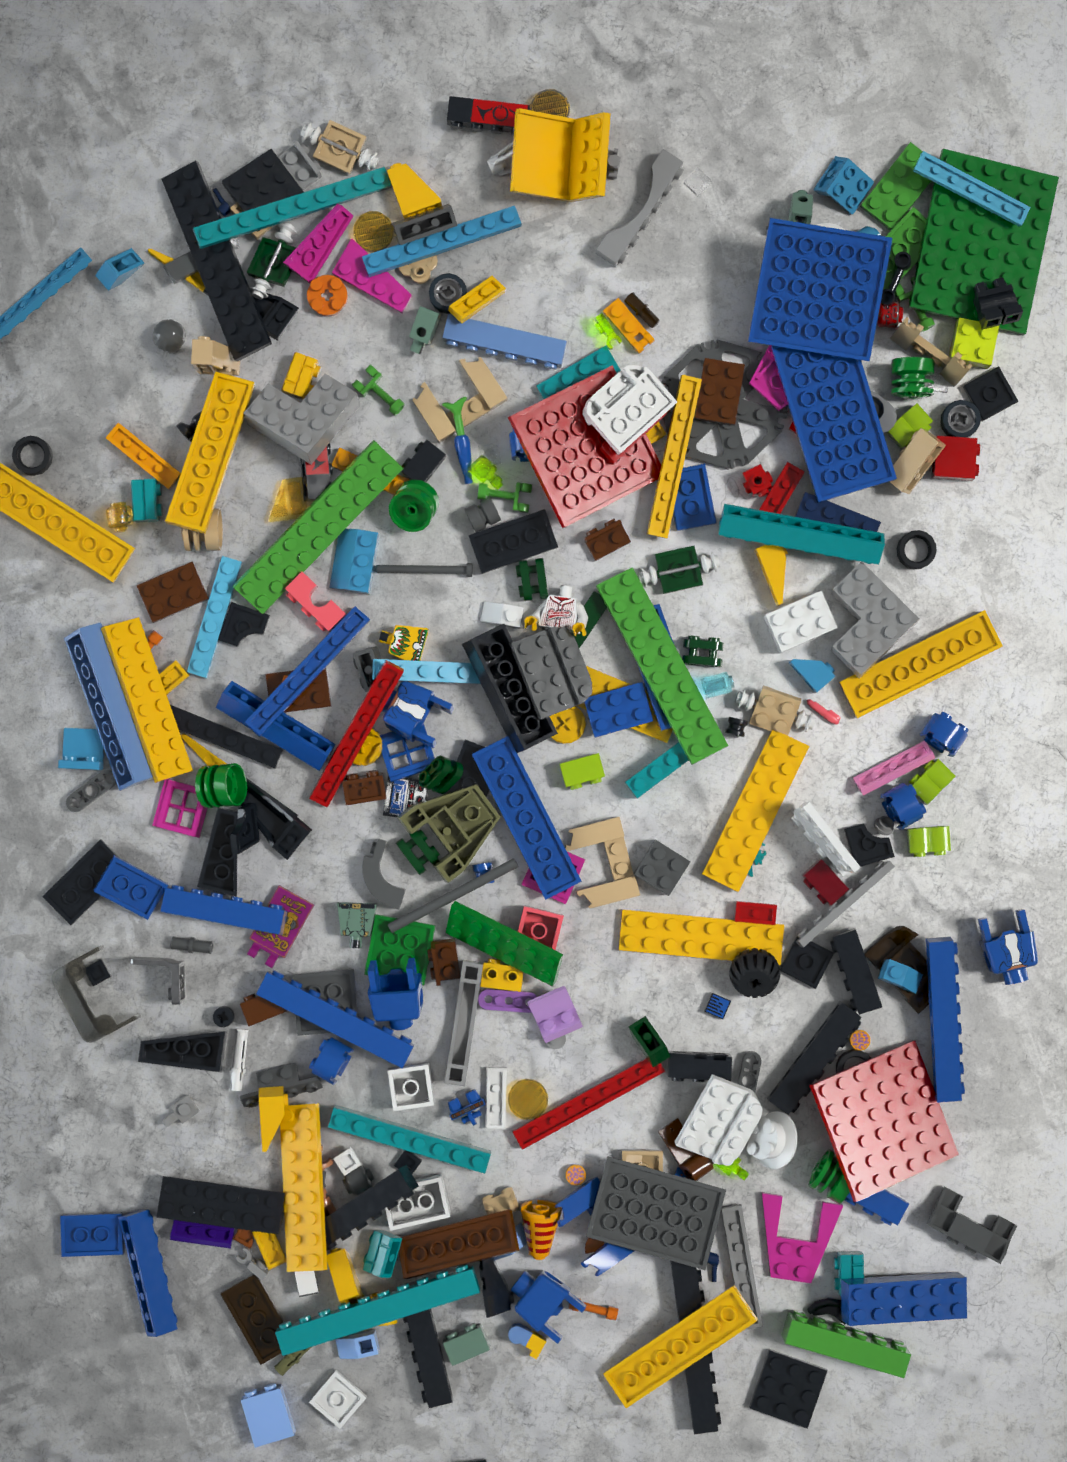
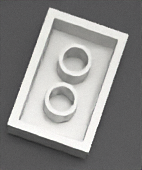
(800, 621)
(426, 1205)

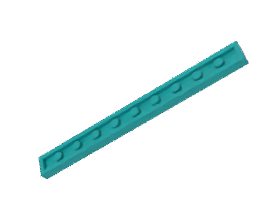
(292, 207)

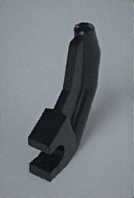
(826, 1306)

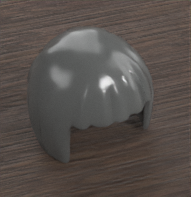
(169, 335)

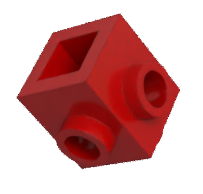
(757, 474)

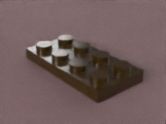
(255, 1316)

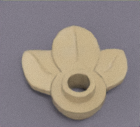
(425, 265)

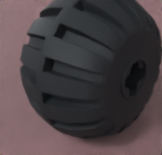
(754, 973)

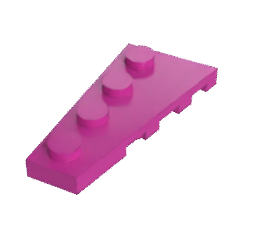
(381, 286)

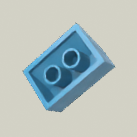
(354, 561)

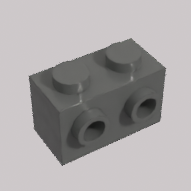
(364, 664)

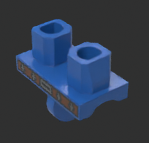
(475, 1102)

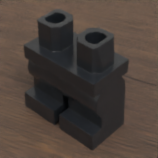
(996, 304)

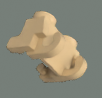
(505, 1201)

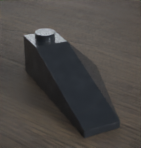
(495, 1289)

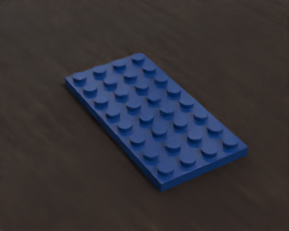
(834, 422)

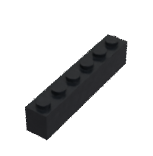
(814, 1058)
(369, 1205)
(429, 1357)

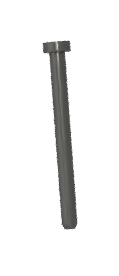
(430, 569)

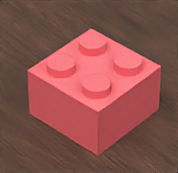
(541, 925)

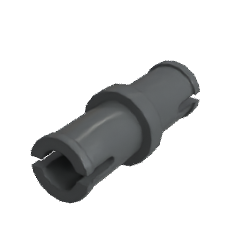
(192, 945)

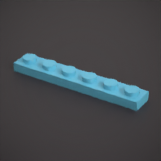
(971, 189)
(214, 617)
(431, 671)

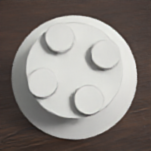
(773, 1140)

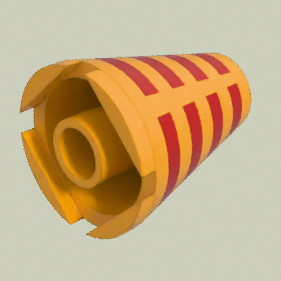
(540, 1226)

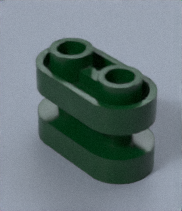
(526, 589)
(694, 643)
(440, 774)
(430, 853)

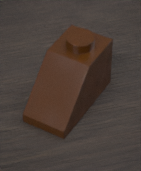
(259, 1009)

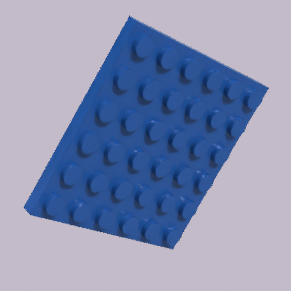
(819, 289)

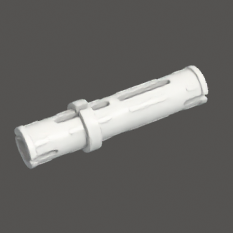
(238, 1064)

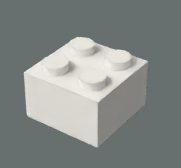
(411, 1086)

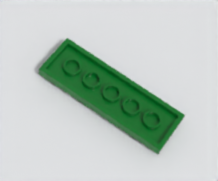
(504, 943)

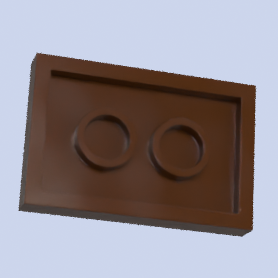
(719, 391)
(172, 592)
(313, 697)

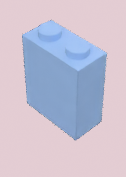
(268, 1414)

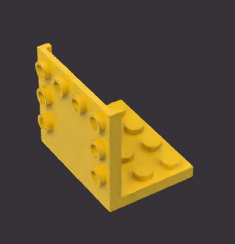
(560, 155)

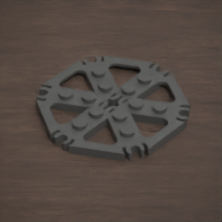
(747, 410)

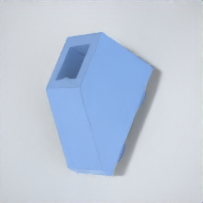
(358, 1345)

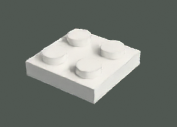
(338, 1399)

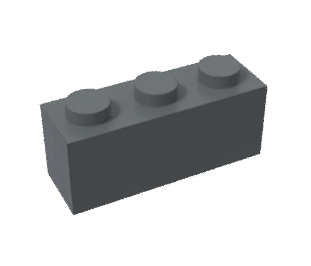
(424, 224)

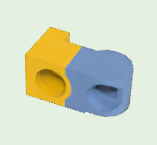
(527, 1337)

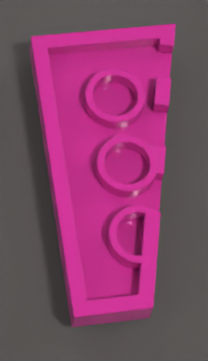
(317, 246)

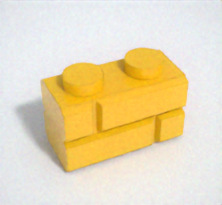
(300, 376)

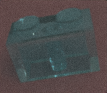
(717, 685)

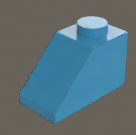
(119, 268)
(813, 672)
(900, 975)

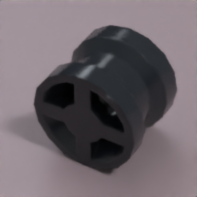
(736, 727)
(226, 1014)

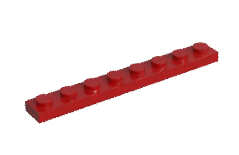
(356, 733)
(586, 1102)

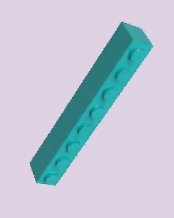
(801, 534)
(409, 1139)

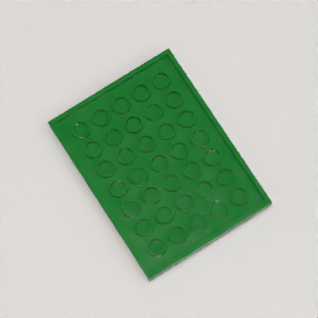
(973, 245)

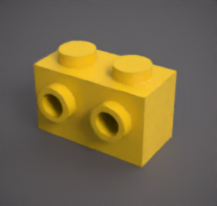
(501, 976)

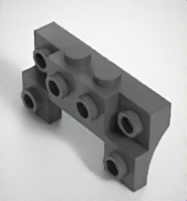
(959, 1228)

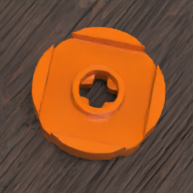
(333, 285)

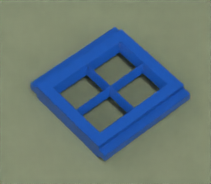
(412, 768)

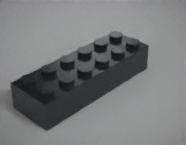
(506, 689)
(221, 1205)

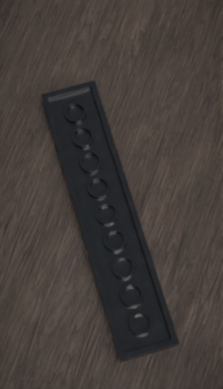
(217, 263)

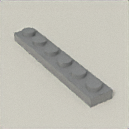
(837, 908)
(740, 1258)

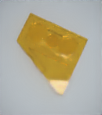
(289, 501)

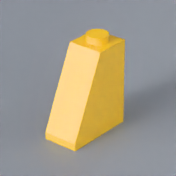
(411, 191)
(344, 1276)

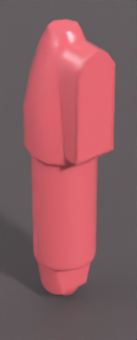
(829, 715)

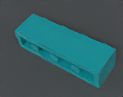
(657, 770)

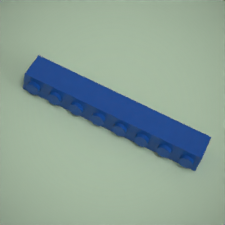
(335, 1019)
(944, 1019)

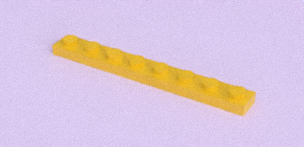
(674, 456)

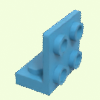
(844, 184)
(82, 749)

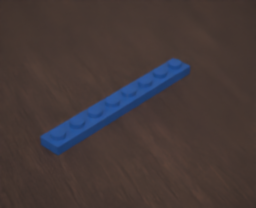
(307, 671)

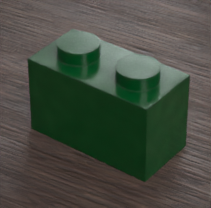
(649, 1041)

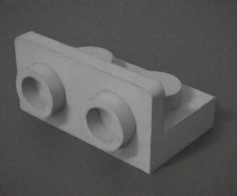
(300, 165)

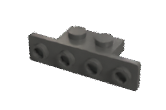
(282, 1076)

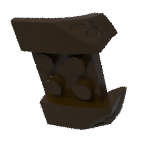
(897, 947)

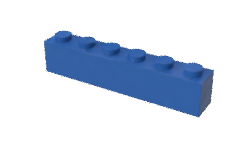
(284, 732)
(224, 911)
(148, 1273)

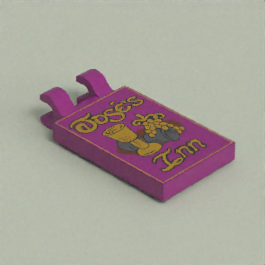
(276, 944)

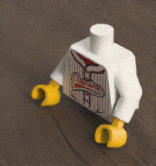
(560, 612)

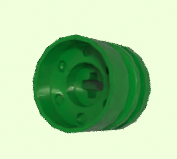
(912, 377)
(221, 785)
(829, 1174)

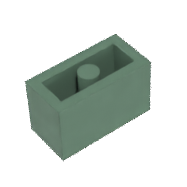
(466, 1343)

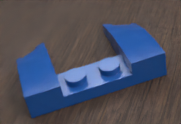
(575, 1204)

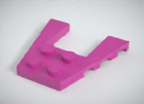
(768, 382)
(793, 1257)

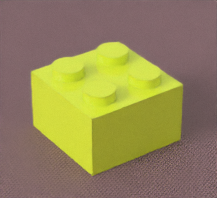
(973, 343)

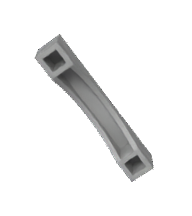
(616, 242)
(464, 1023)

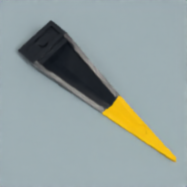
(274, 310)
(274, 819)

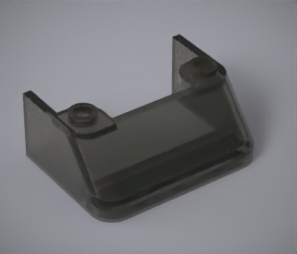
(87, 1024)

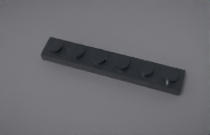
(226, 738)

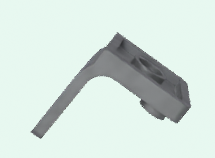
(177, 968)

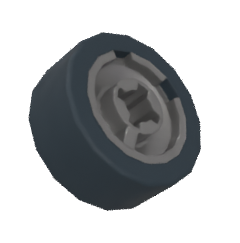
(440, 285)
(967, 411)

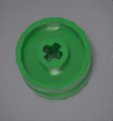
(414, 505)

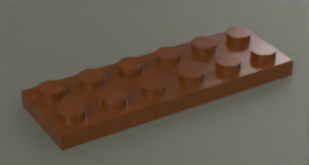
(458, 1244)

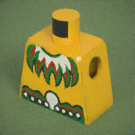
(405, 642)

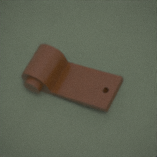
(692, 1164)

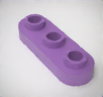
(498, 1000)

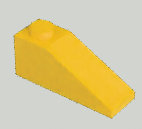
(773, 564)
(272, 1110)

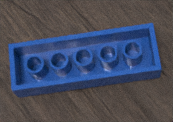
(903, 1298)

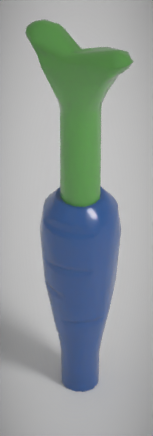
(461, 441)

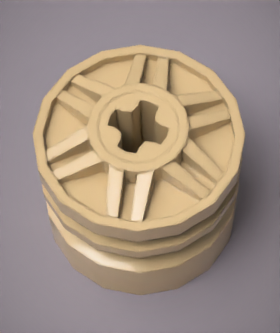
(213, 537)

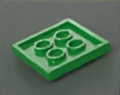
(395, 948)

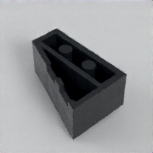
(699, 1065)

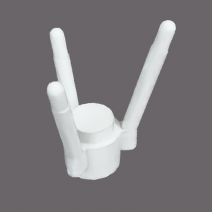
(497, 161)

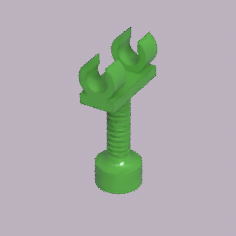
(926, 322)
(395, 405)
(484, 492)

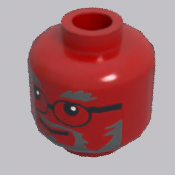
(890, 315)

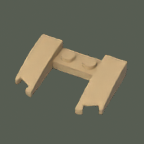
(953, 368)
(489, 398)
(624, 882)

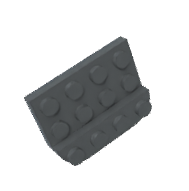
(552, 670)

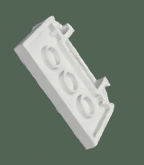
(627, 406)
(828, 844)
(721, 1121)

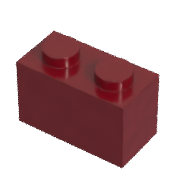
(824, 882)

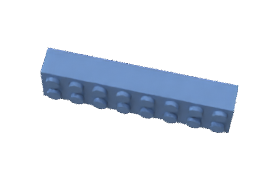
(108, 706)

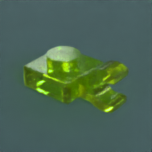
(604, 326)
(485, 470)
(737, 1169)

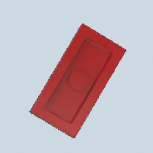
(755, 913)

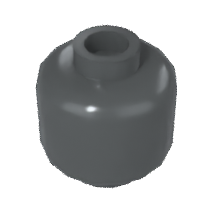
(358, 1181)

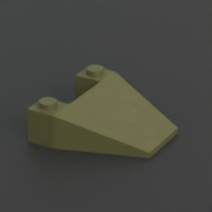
(459, 822)

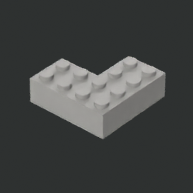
(307, 425)
(880, 617)

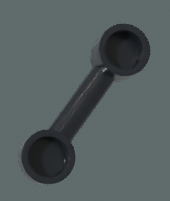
(903, 263)

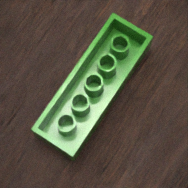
(846, 1344)

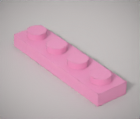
(894, 768)

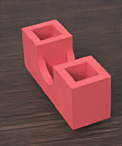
(301, 590)

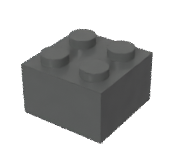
(662, 867)

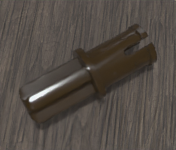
(642, 310)

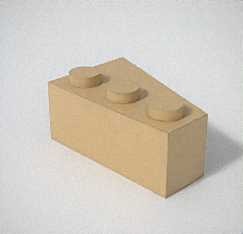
(213, 356)

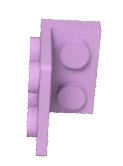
(555, 1014)

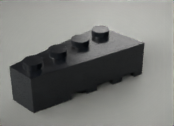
(219, 863)
(190, 1052)

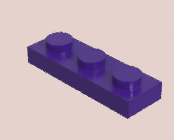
(202, 1234)

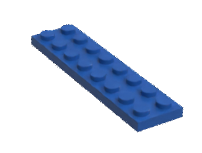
(526, 817)

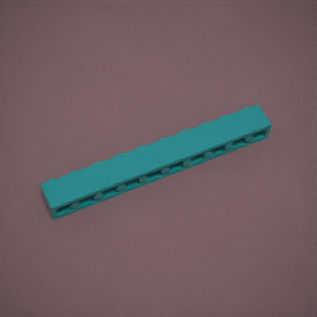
(377, 1310)

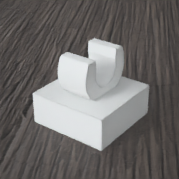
(347, 1161)

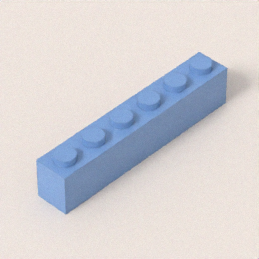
(505, 341)

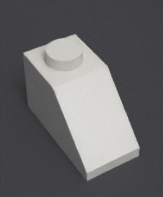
(502, 614)

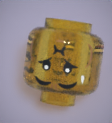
(119, 516)

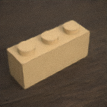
(916, 460)

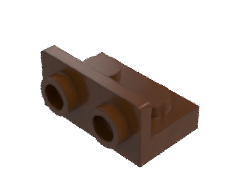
(607, 539)
(364, 787)
(444, 959)

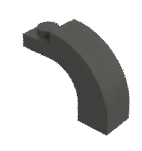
(376, 884)

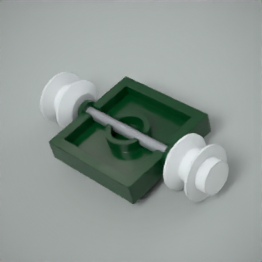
(268, 261)
(679, 569)

